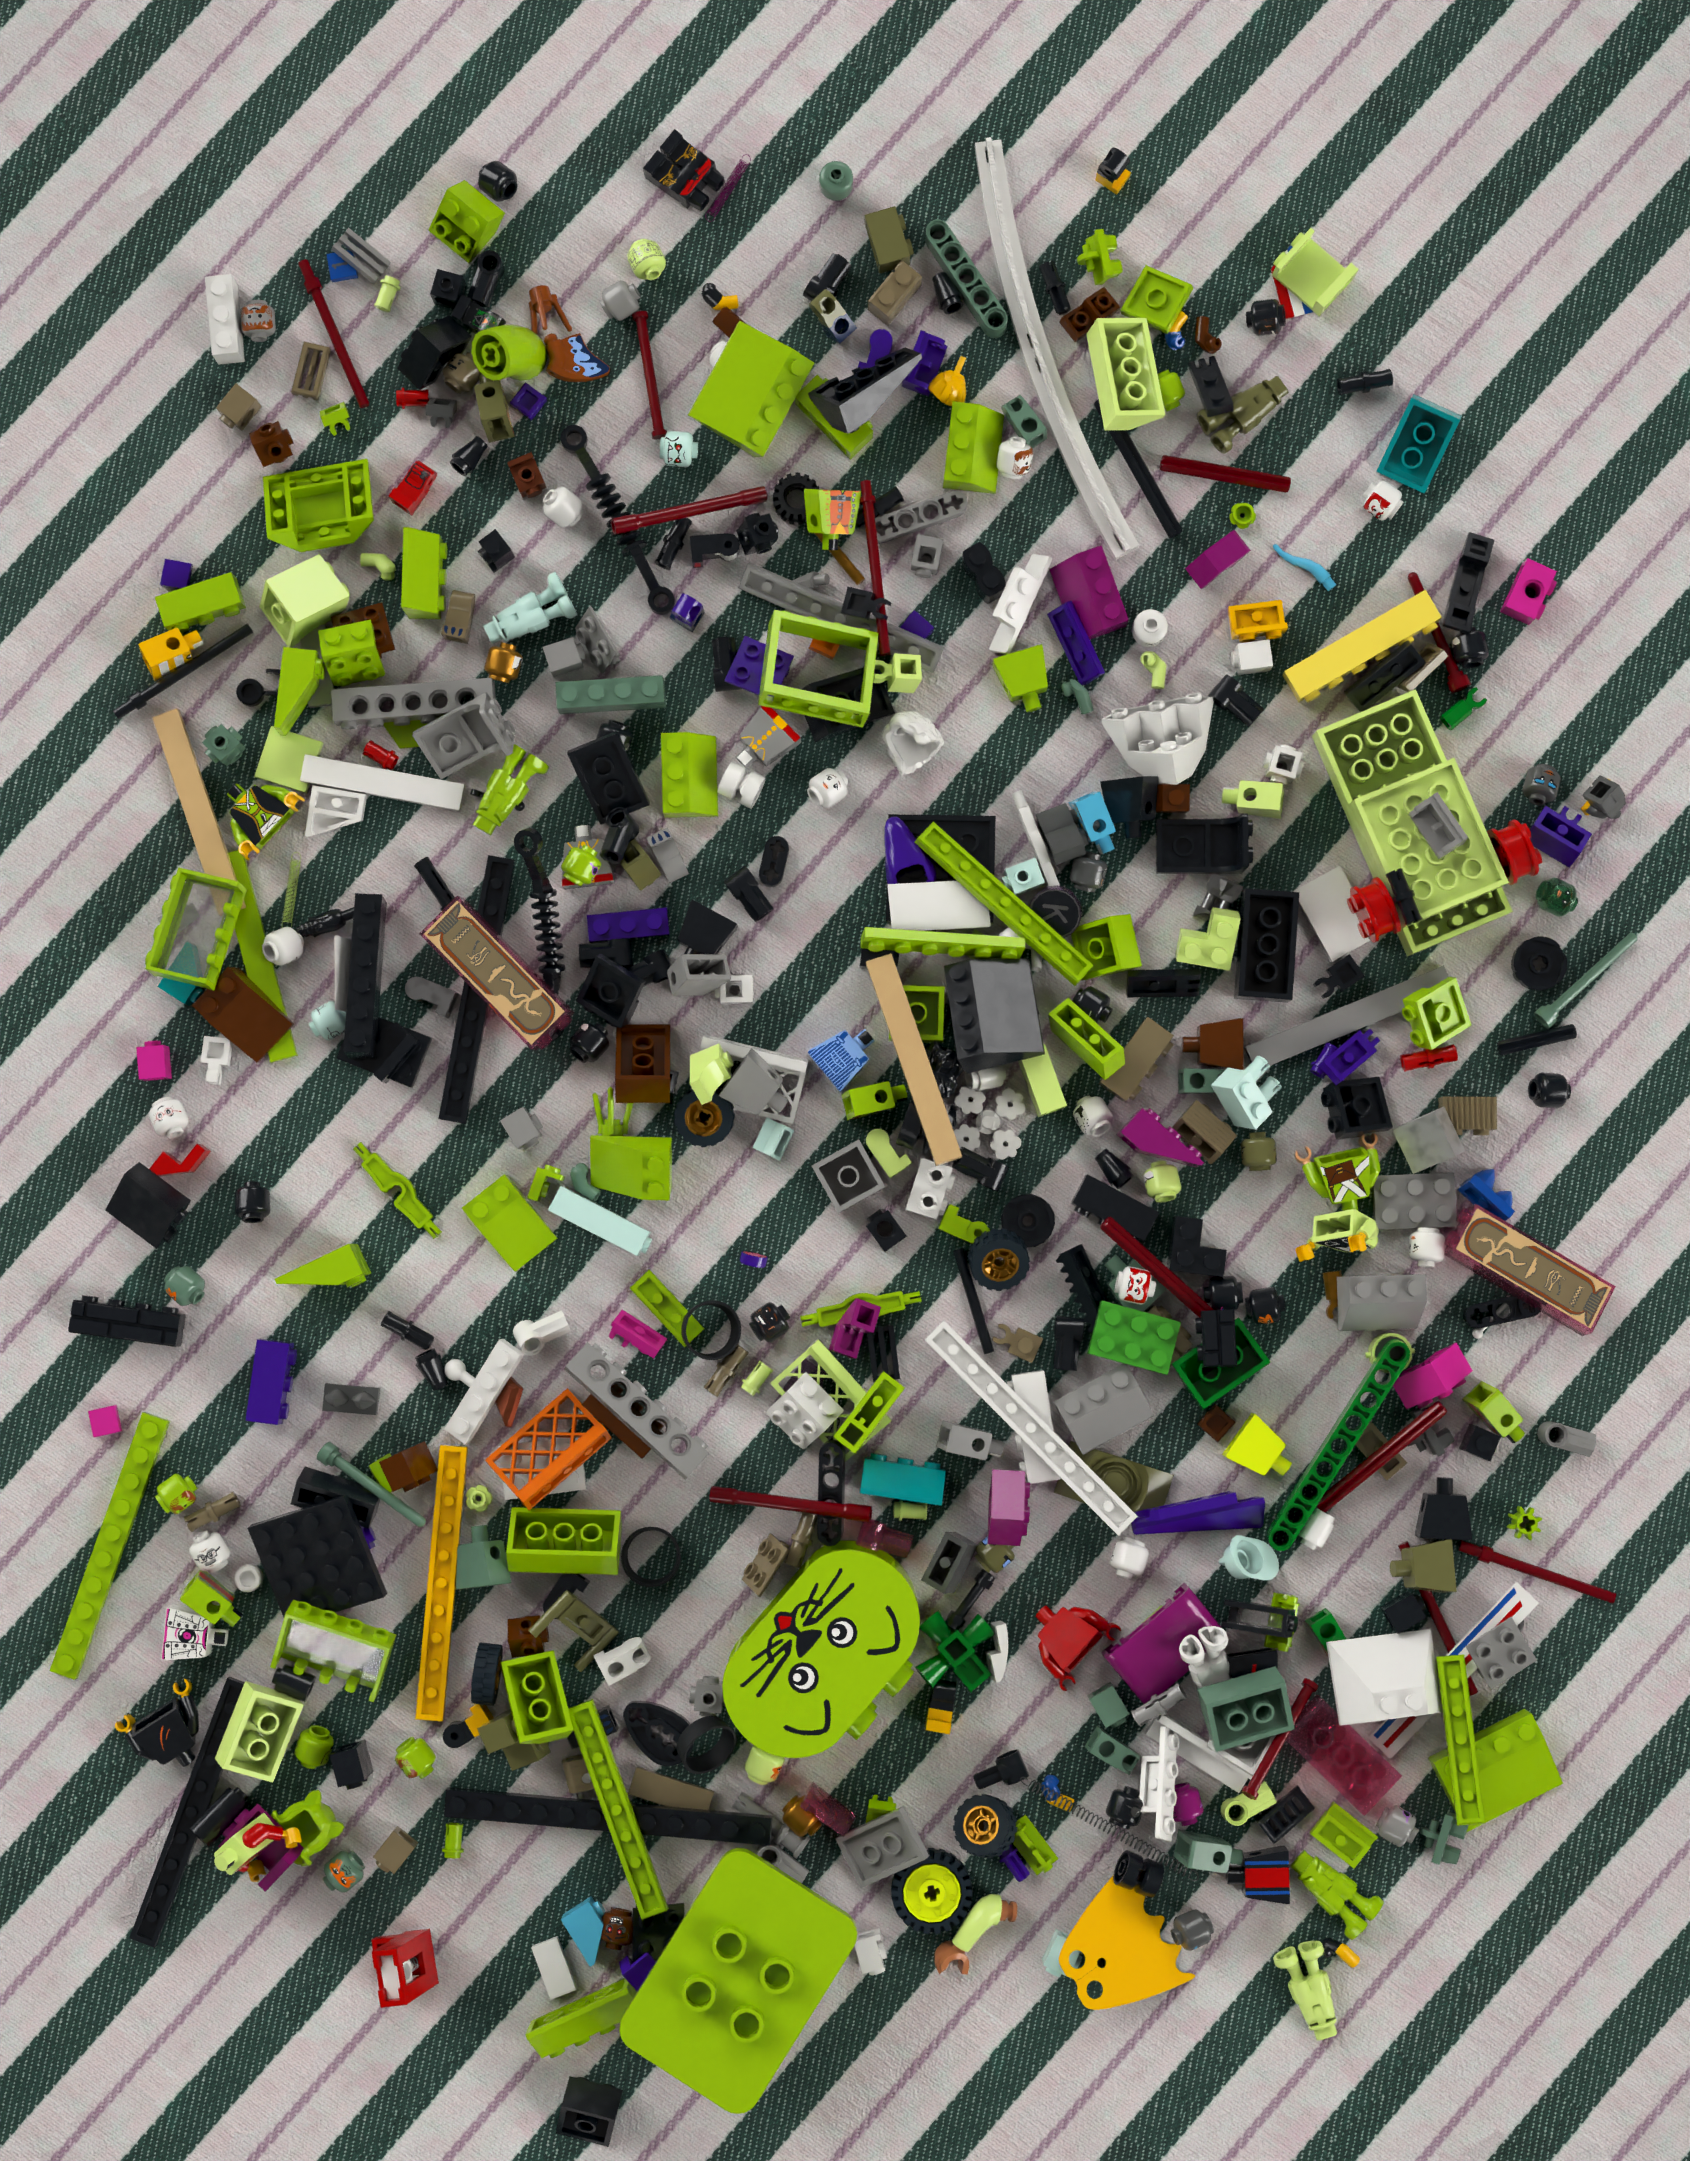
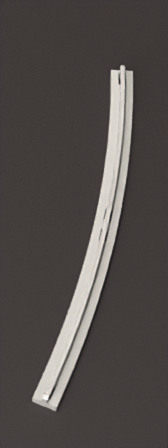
(1048, 382)

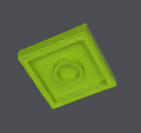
(1157, 298)

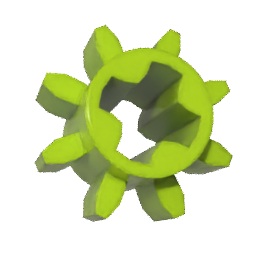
(1531, 1526)

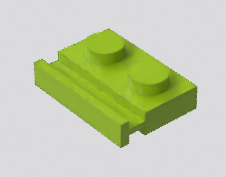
(1343, 1834)

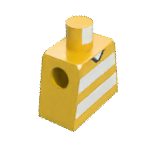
(159, 651)

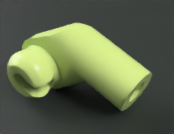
(381, 562)
(1156, 667)

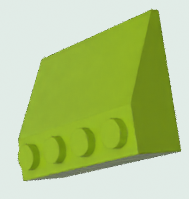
(751, 389)
(1511, 1765)

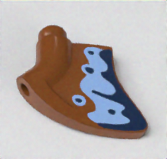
(573, 360)

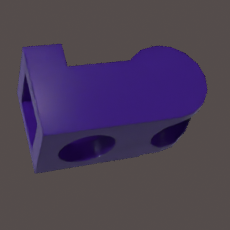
(880, 346)

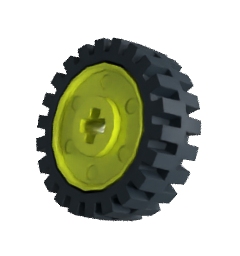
(938, 1911)

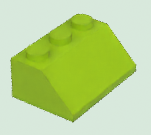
(973, 448)
(423, 574)
(689, 775)
(537, 1698)

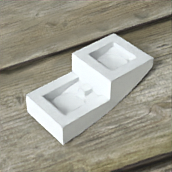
(998, 1658)

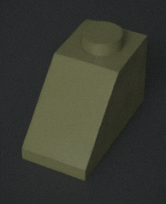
(639, 865)

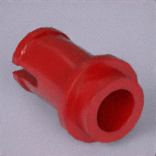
(411, 397)
(381, 755)

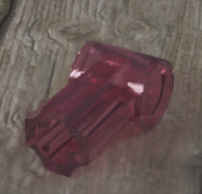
(879, 1537)

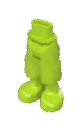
(506, 792)
(1332, 1891)

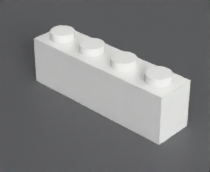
(1033, 1391)

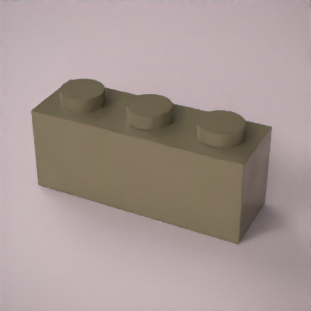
(1140, 1058)

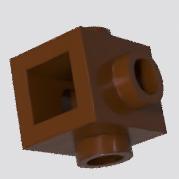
(272, 443)
(522, 1641)

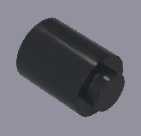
(293, 1685)

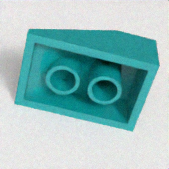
(1419, 443)

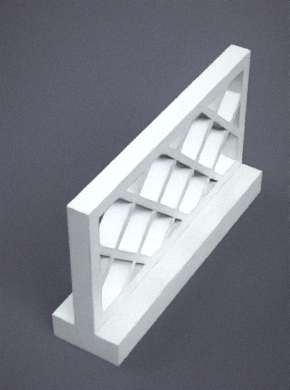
(778, 1061)

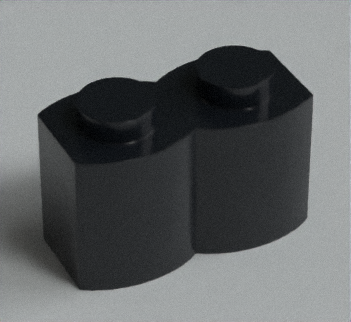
(979, 567)

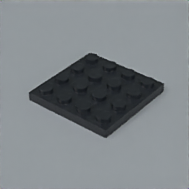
(318, 1557)

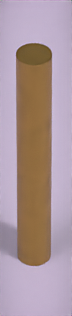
(845, 563)

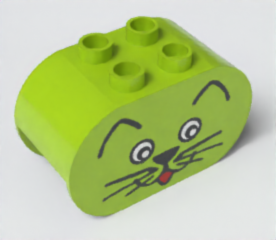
(823, 1652)

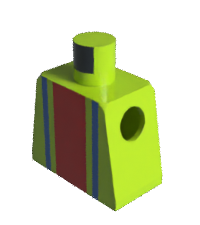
(1495, 1411)
(203, 1590)

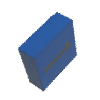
(340, 269)

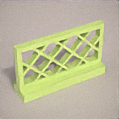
(840, 1376)

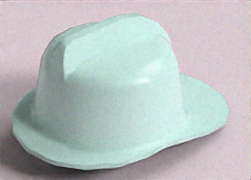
(1250, 1559)

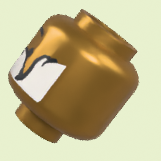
(503, 663)

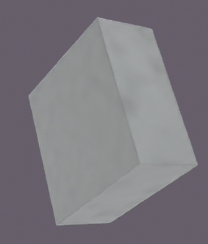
(1428, 1140)

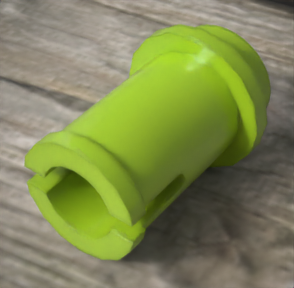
(453, 1841)

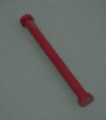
(647, 360)
(1278, 1741)

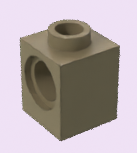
(238, 408)
(395, 1850)

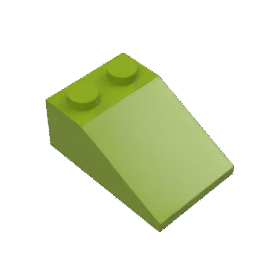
(297, 684)
(632, 1165)
(509, 1222)
(338, 1267)

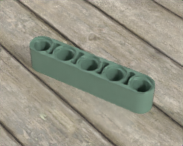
(961, 267)

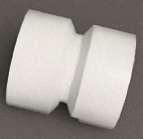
(741, 785)

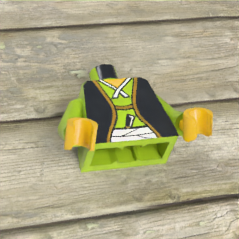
(259, 814)

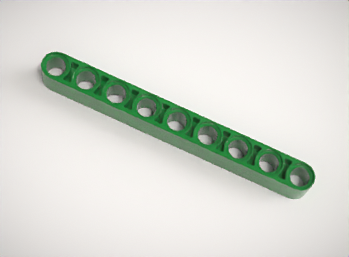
(1337, 1458)

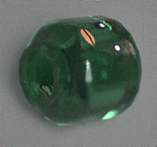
(1556, 897)

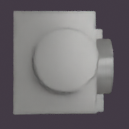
(929, 547)

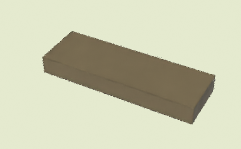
(669, 1790)

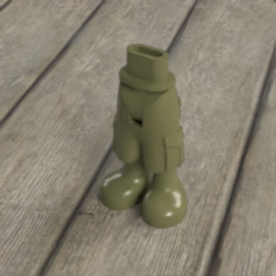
(1247, 412)

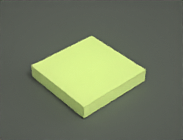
(284, 758)

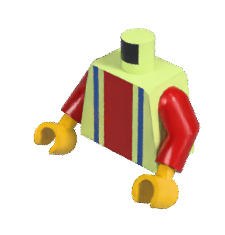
(249, 1843)

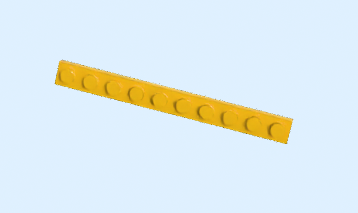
(441, 1583)

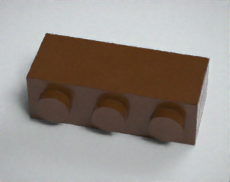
(617, 1426)

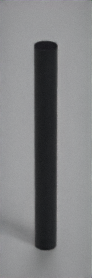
(973, 1301)

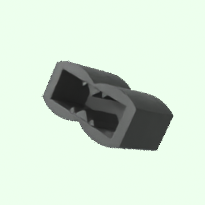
(1061, 833)

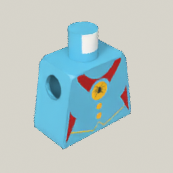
(1088, 810)

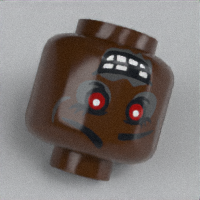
(617, 1928)

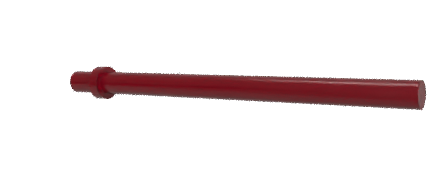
(874, 560)

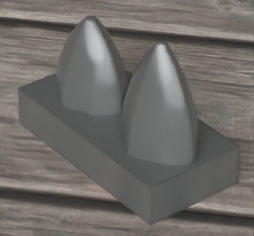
(351, 1399)

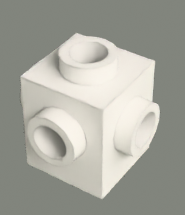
(1289, 757)

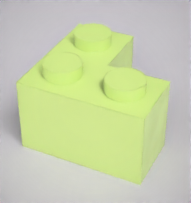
(1211, 948)

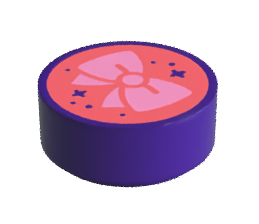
(753, 1259)

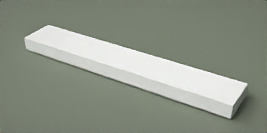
(382, 782)

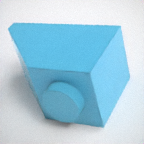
(586, 1927)

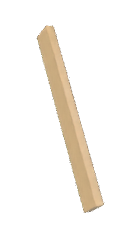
(193, 795)
(913, 1060)

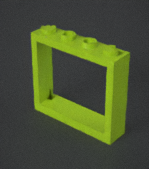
(809, 702)

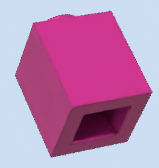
(154, 1061)

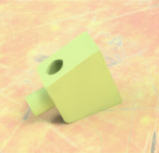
(1267, 801)

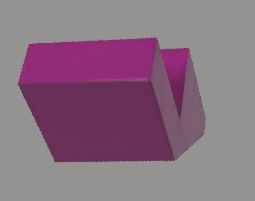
(1217, 559)
(849, 1331)

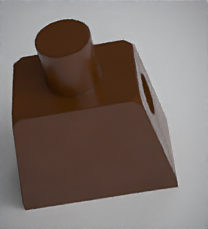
(1218, 1044)

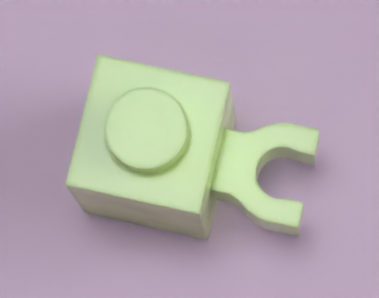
(901, 673)

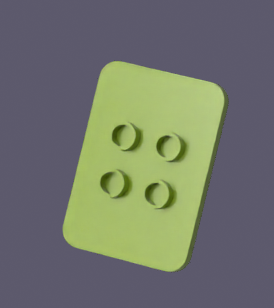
(738, 1980)

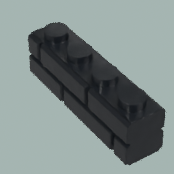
(127, 1322)

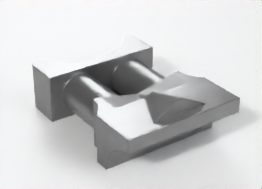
(1218, 888)

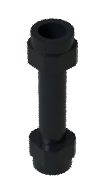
(983, 1580)

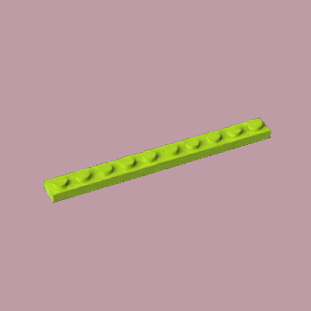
(109, 1545)

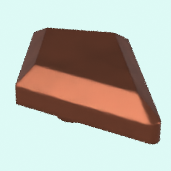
(509, 1400)

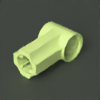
(1248, 1806)

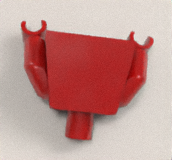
(1069, 1638)

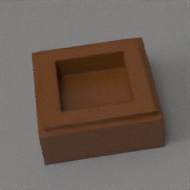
(1216, 1423)

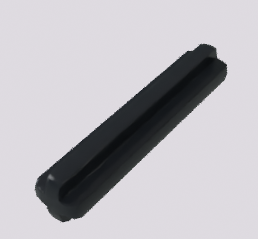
(1536, 1039)

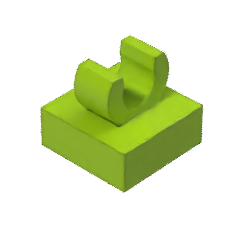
(334, 415)
(879, 1808)

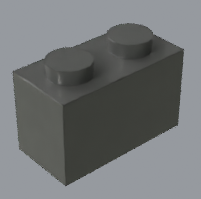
(949, 1562)

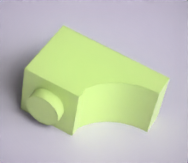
(708, 1071)

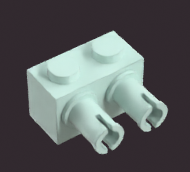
(1242, 1097)

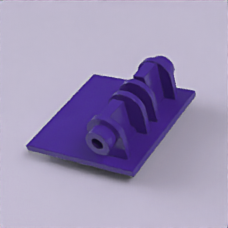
(748, 666)

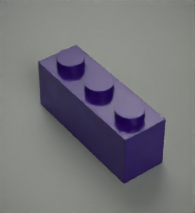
(271, 1382)

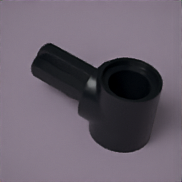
(1008, 1768)

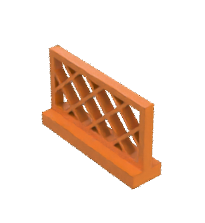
(566, 1461)

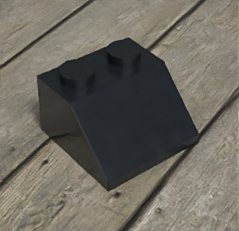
(589, 2111)

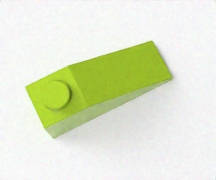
(869, 1412)

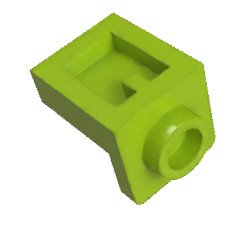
(540, 1185)

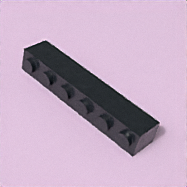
(365, 976)

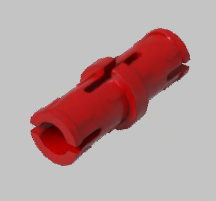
(1428, 1058)

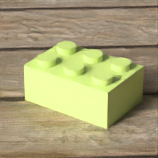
(258, 1732)

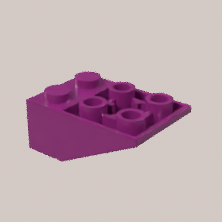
(1151, 1138)

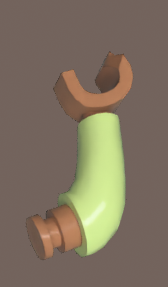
(983, 1915)

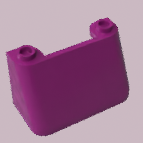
(1150, 1654)

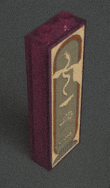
(497, 973)
(1528, 1269)

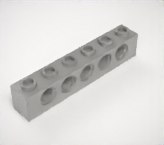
(347, 699)
(594, 1355)

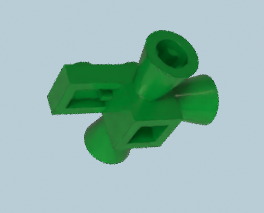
(955, 1651)

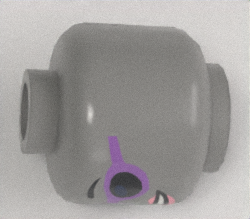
(1397, 1826)

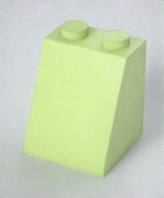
(303, 599)

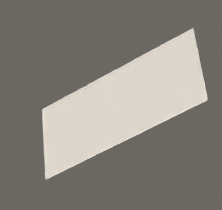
(935, 907)

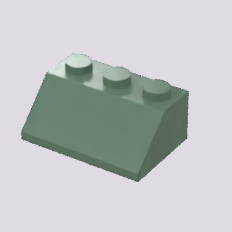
(1246, 1708)

